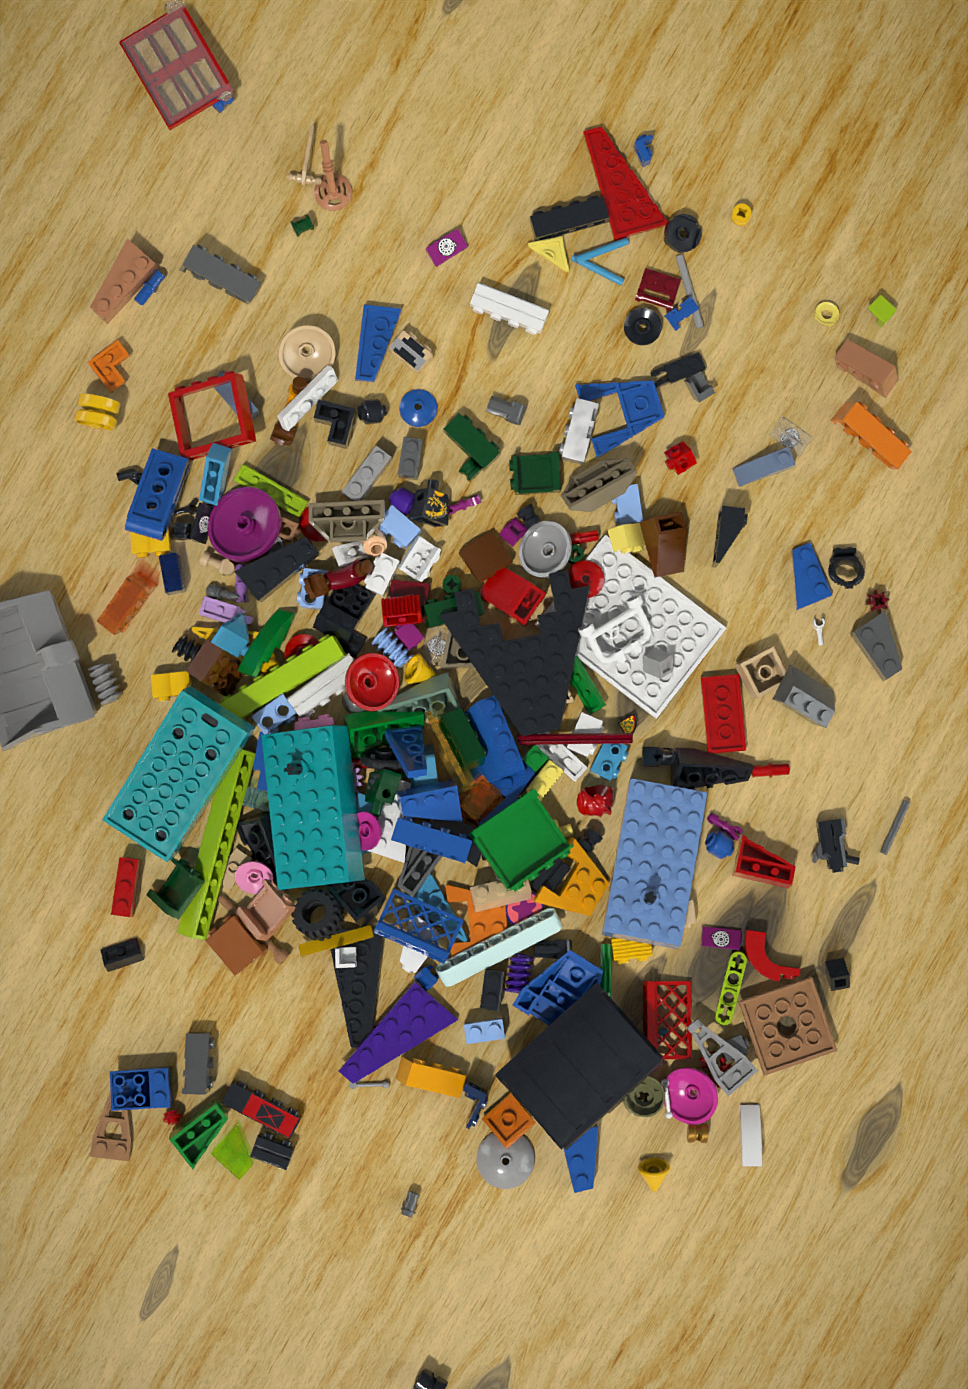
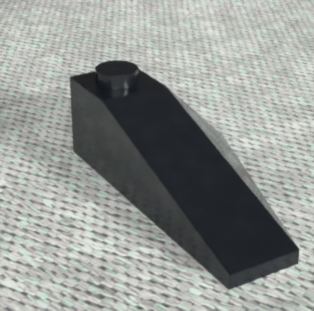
(700, 769)
(257, 834)
(359, 898)

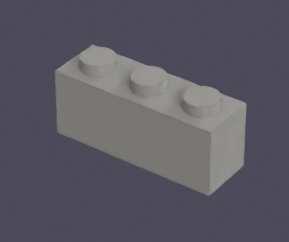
(367, 475)

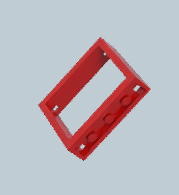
(242, 407)

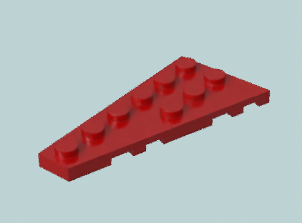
(625, 197)

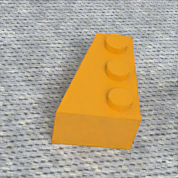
(430, 1076)

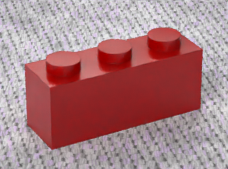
(126, 887)

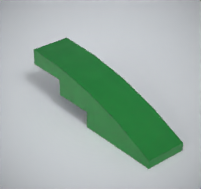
(266, 641)

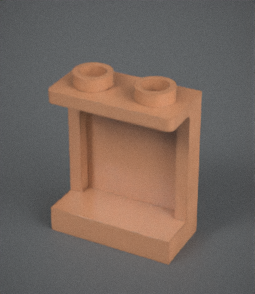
(266, 911)

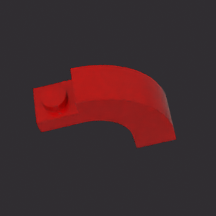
(755, 952)

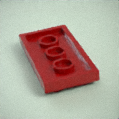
(723, 714)

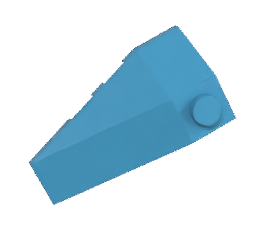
(233, 636)

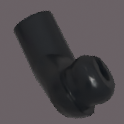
(131, 474)

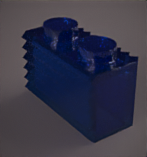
(172, 573)

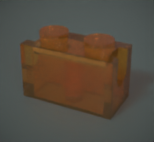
(479, 802)

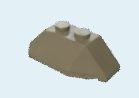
(598, 484)
(347, 520)

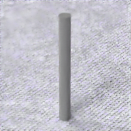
(688, 288)

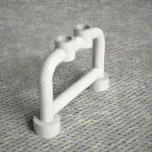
(635, 645)

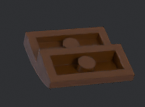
(485, 557)

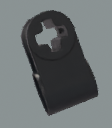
(658, 756)

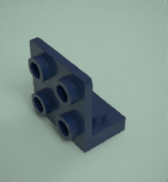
(473, 1091)

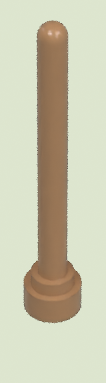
(278, 953)

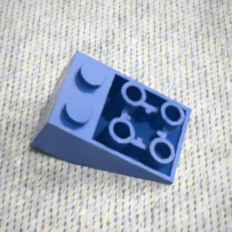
(141, 1088)

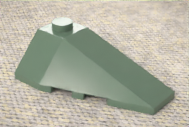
(433, 695)

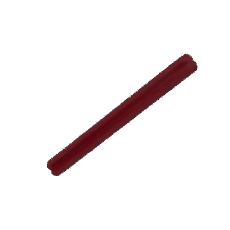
(576, 738)

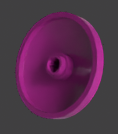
(244, 524)

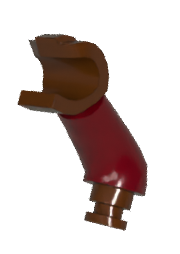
(344, 577)

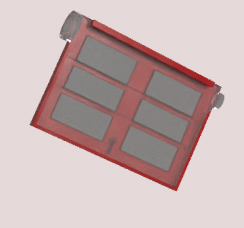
(176, 66)

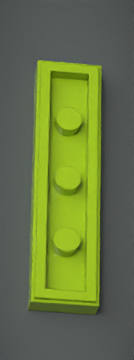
(283, 497)

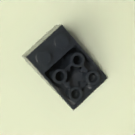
(343, 612)

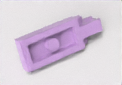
(221, 611)

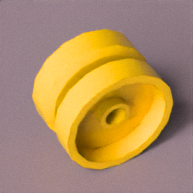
(97, 412)

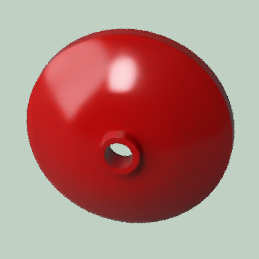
(382, 681)

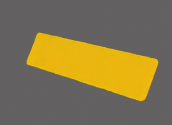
(336, 940)

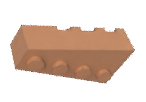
(123, 281)

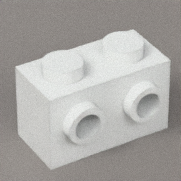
(383, 573)

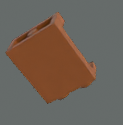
(235, 944)

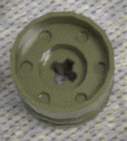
(654, 1099)

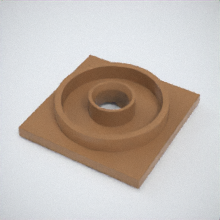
(812, 1032)

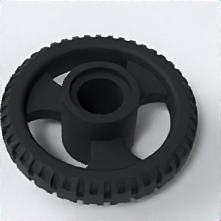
(380, 759)

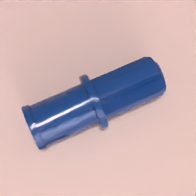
(149, 287)

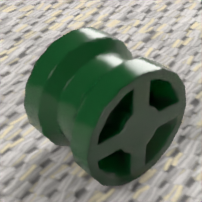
(470, 470)
(451, 587)

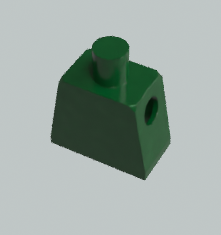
(381, 789)

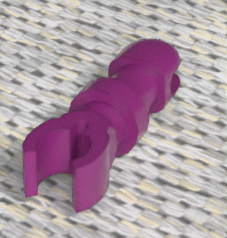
(474, 500)
(730, 829)

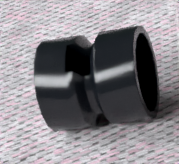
(427, 1381)

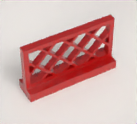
(650, 1016)

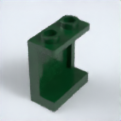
(535, 474)
(178, 889)

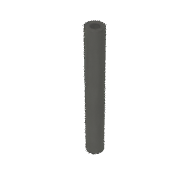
(895, 827)

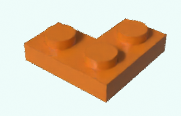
(105, 364)

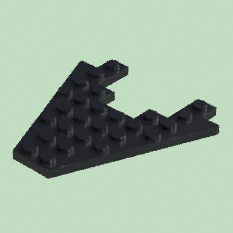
(530, 672)

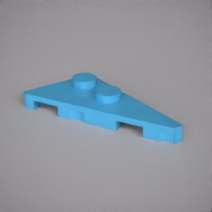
(433, 896)

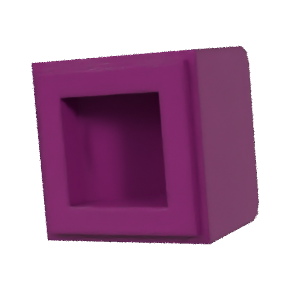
(513, 532)

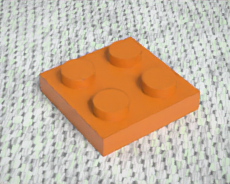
(508, 1120)

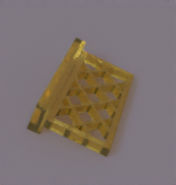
(462, 779)

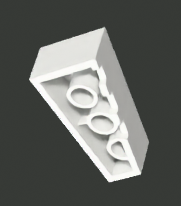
(387, 822)

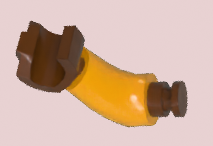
(280, 435)

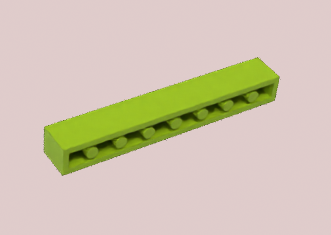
(284, 677)

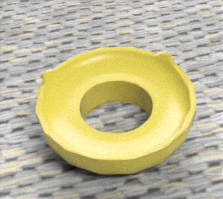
(829, 307)

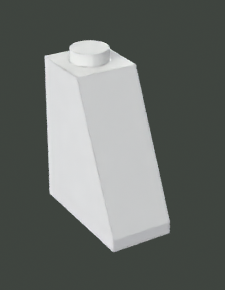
(409, 958)

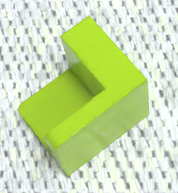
(882, 310)

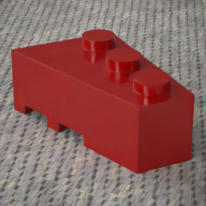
(762, 866)

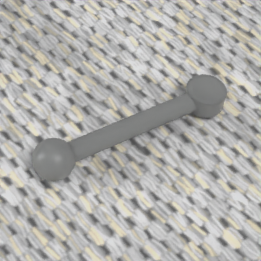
(385, 1084)

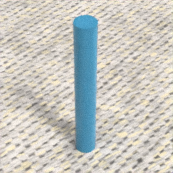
(601, 250)
(601, 271)

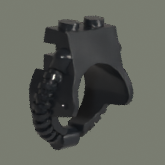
(845, 557)

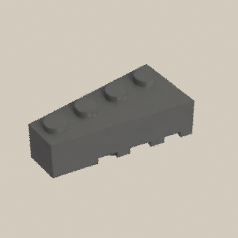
(220, 274)

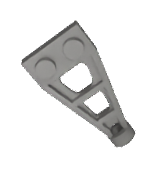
(734, 1076)

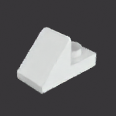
(349, 553)

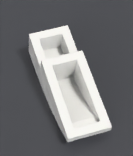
(750, 1135)

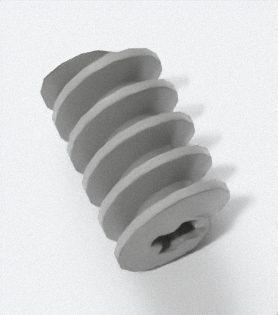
(105, 683)

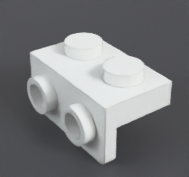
(419, 559)

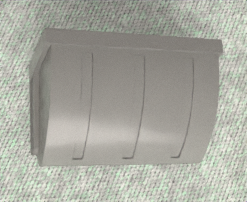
(38, 671)

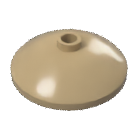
(308, 363)

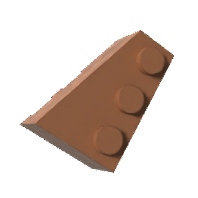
(867, 367)

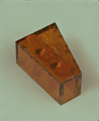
(126, 603)

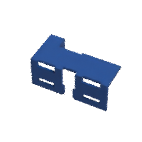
(685, 312)

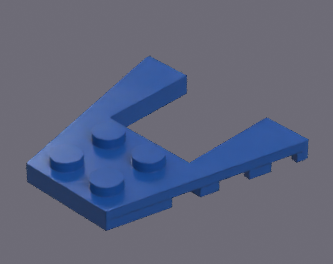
(639, 406)
(510, 786)

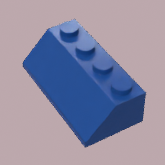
(494, 734)

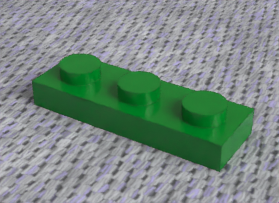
(585, 688)

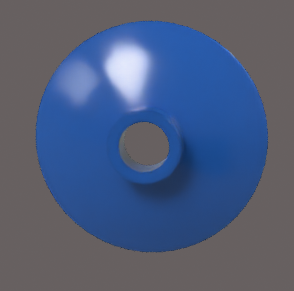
(420, 417)

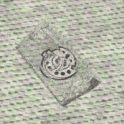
(791, 436)
(434, 645)

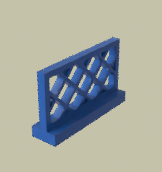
(414, 942)

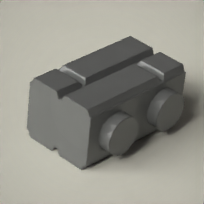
(410, 458)

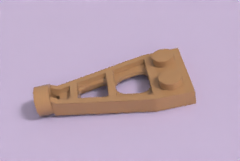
(108, 1147)

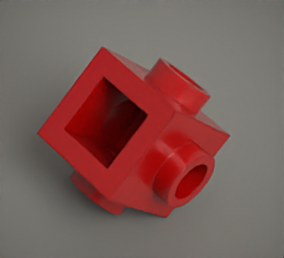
(679, 458)

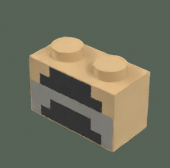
(411, 352)

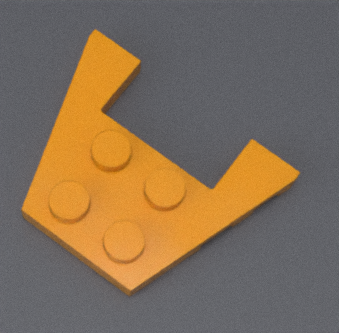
(582, 887)

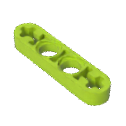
(733, 988)

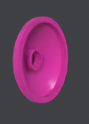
(685, 1104)

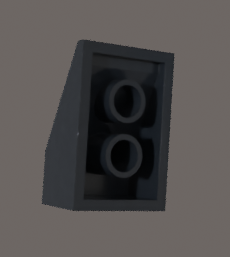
(729, 525)

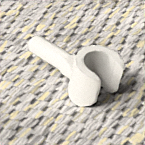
(819, 630)

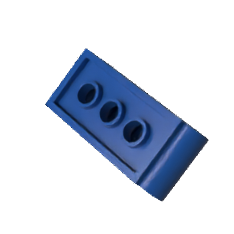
(156, 522)

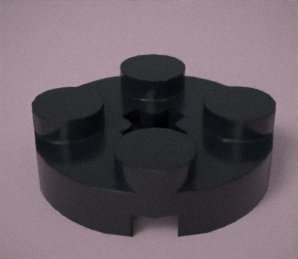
(672, 235)

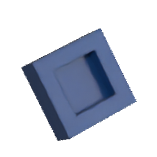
(425, 978)

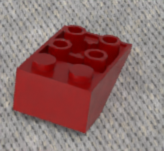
(512, 595)

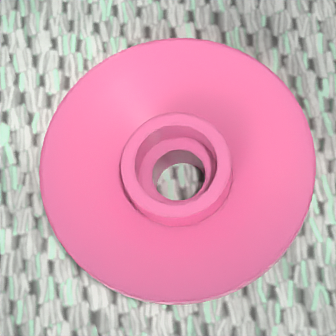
(248, 881)

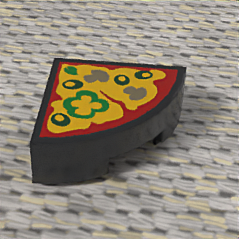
(628, 724)

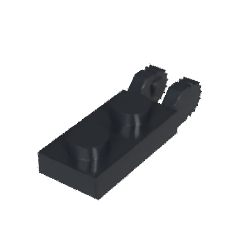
(679, 369)

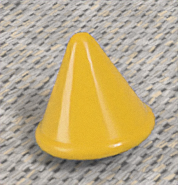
(418, 670)
(654, 1171)

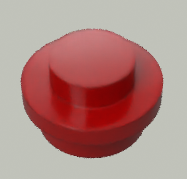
(172, 1117)

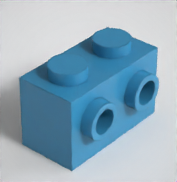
(608, 759)

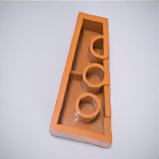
(872, 434)

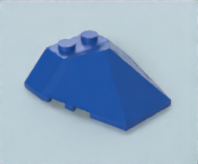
(558, 987)

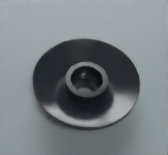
(644, 317)

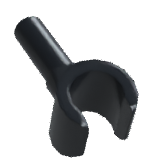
(186, 509)

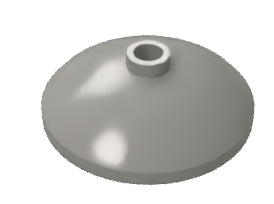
(536, 548)
(498, 1174)

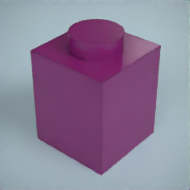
(409, 635)

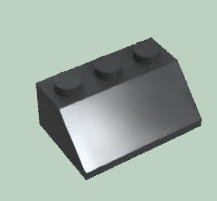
(806, 697)

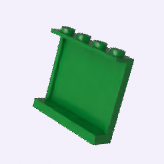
(520, 841)

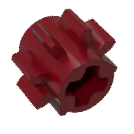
(883, 600)

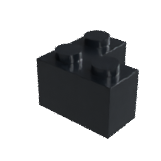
(339, 418)

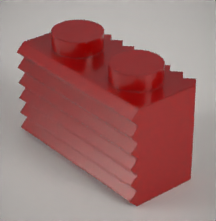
(401, 610)

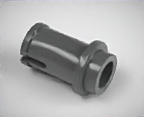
(410, 1204)

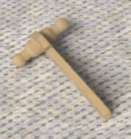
(304, 178)

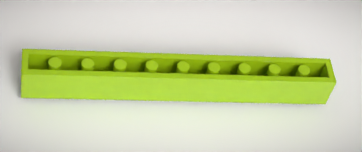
(217, 846)

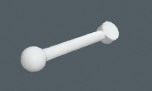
(665, 1082)

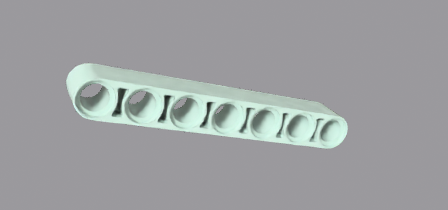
(499, 947)

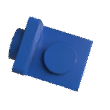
(644, 153)

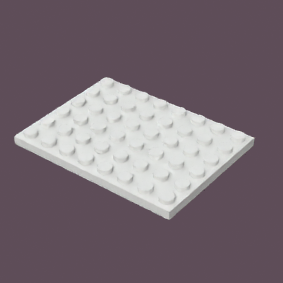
(675, 624)

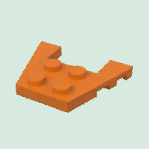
(481, 924)

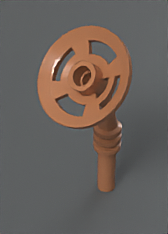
(331, 185)

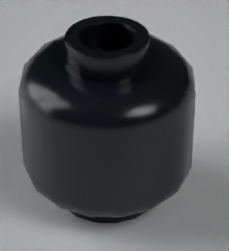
(371, 411)

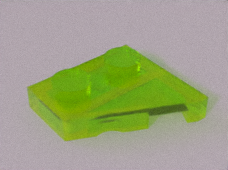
(233, 1154)

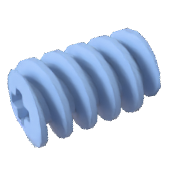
(391, 648)

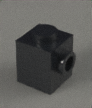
(837, 974)

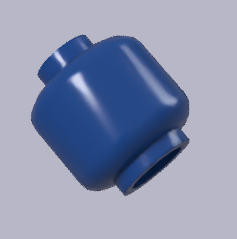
(719, 844)

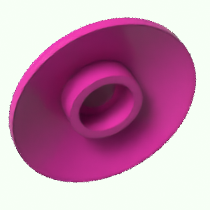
(368, 830)

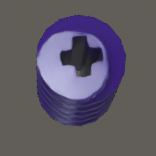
(519, 972)

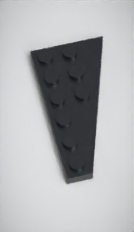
(359, 987)

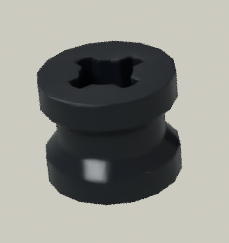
(181, 531)

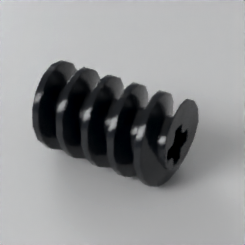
(186, 648)

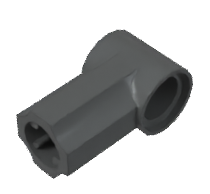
(511, 411)

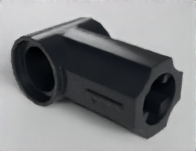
(552, 949)

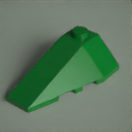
(368, 728)

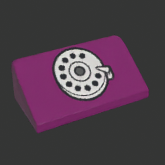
(446, 247)
(720, 938)

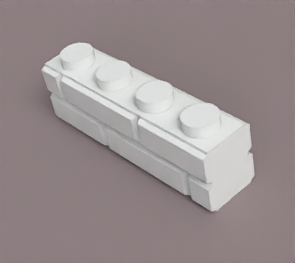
(509, 308)
(321, 688)

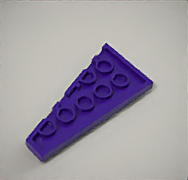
(406, 1024)

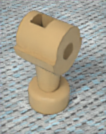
(224, 566)

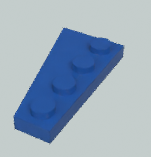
(375, 336)
(408, 749)

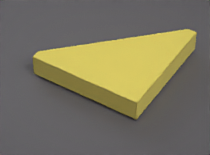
(552, 250)

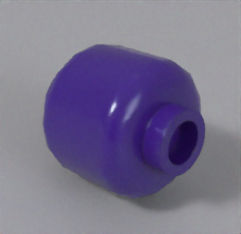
(402, 500)

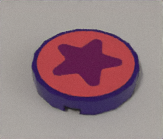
(522, 910)

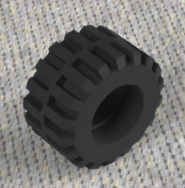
(330, 921)

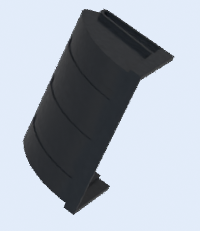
(580, 1067)

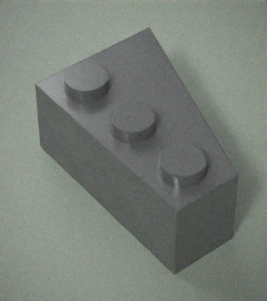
(879, 646)
(416, 869)
(198, 1063)

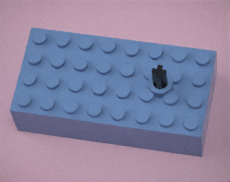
(654, 864)

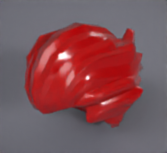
(595, 800)

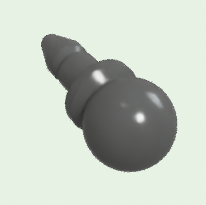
(214, 591)

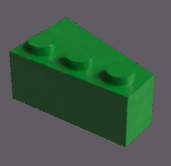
(197, 1133)

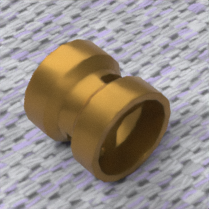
(697, 1133)

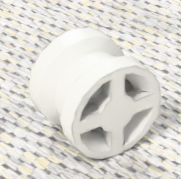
(613, 632)

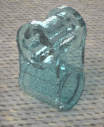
(255, 799)

